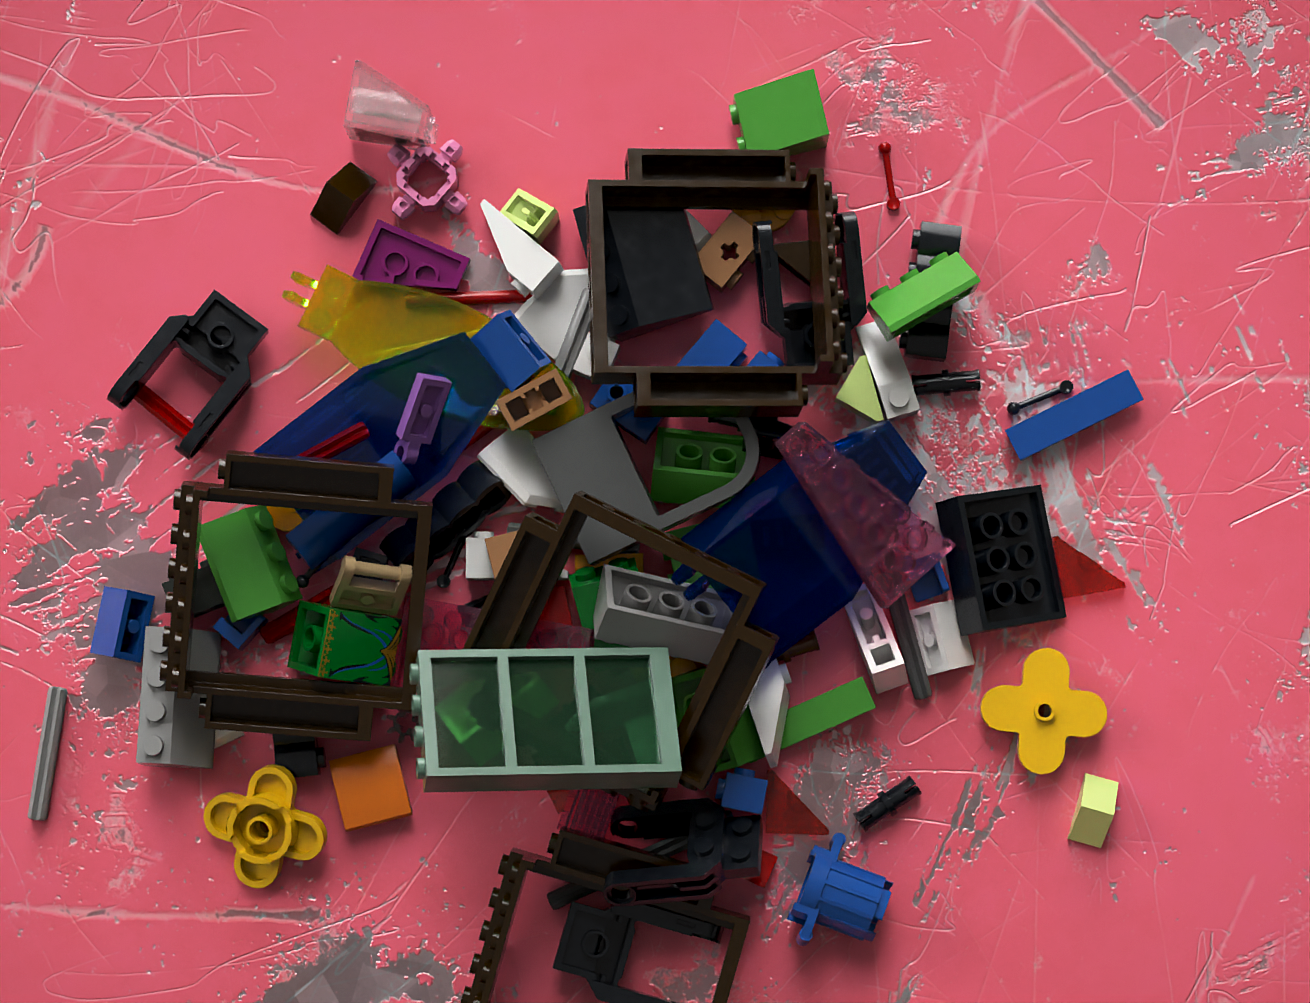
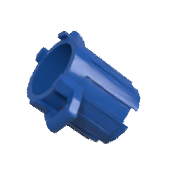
(839, 896)

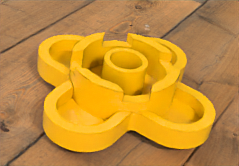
(1016, 710)
(259, 849)

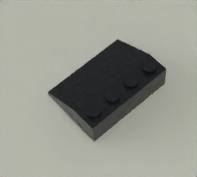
(649, 270)
(1002, 559)

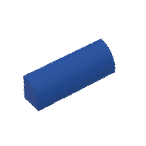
(328, 530)

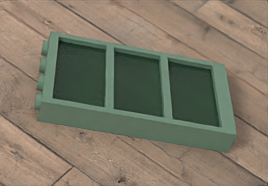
(545, 719)

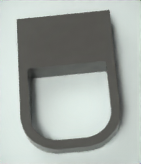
(595, 459)

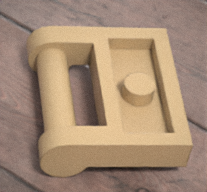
(370, 594)

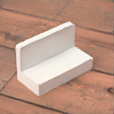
(941, 638)

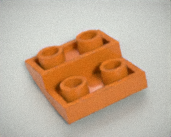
(370, 788)

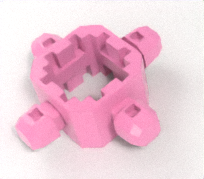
(400, 156)

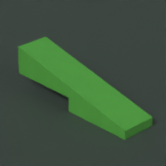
(826, 712)

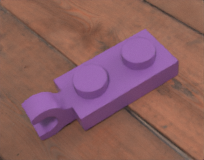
(421, 415)

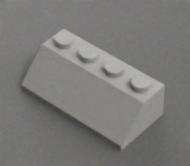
(653, 612)
(168, 725)

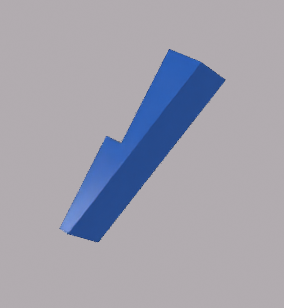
(1074, 415)

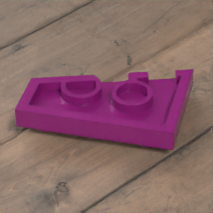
(409, 260)

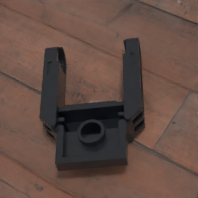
(795, 320)
(215, 339)
(716, 852)
(599, 941)

